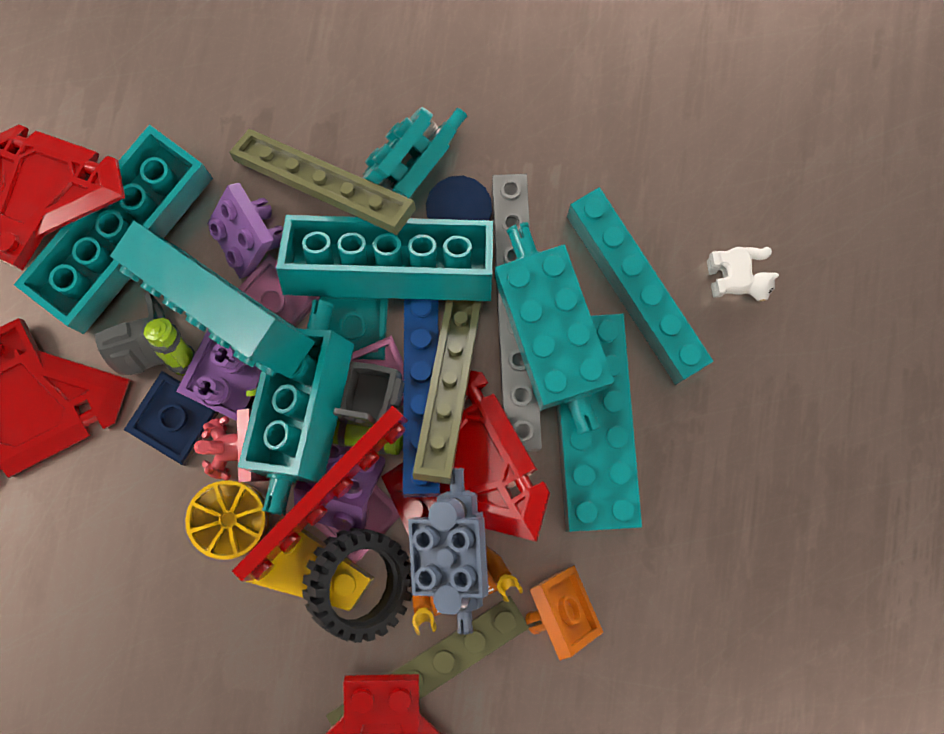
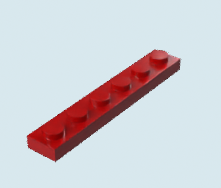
(312, 505)

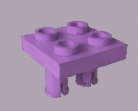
(241, 231)
(219, 379)

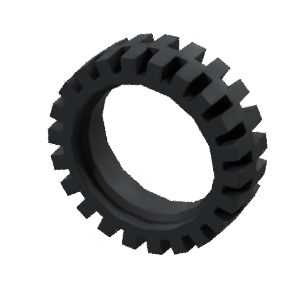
(393, 596)

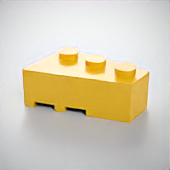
(287, 575)

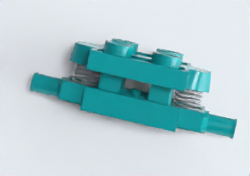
(410, 138)

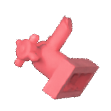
(225, 447)

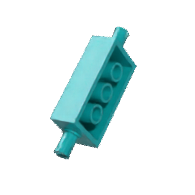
(553, 328)
(294, 417)

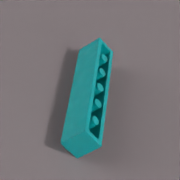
(638, 286)

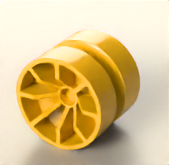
(227, 519)

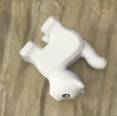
(737, 273)

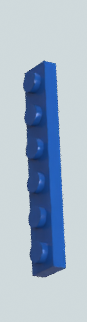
(420, 349)

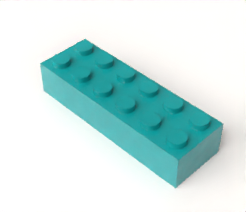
(363, 260)
(75, 271)
(211, 302)
(601, 465)

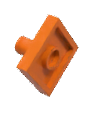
(564, 613)

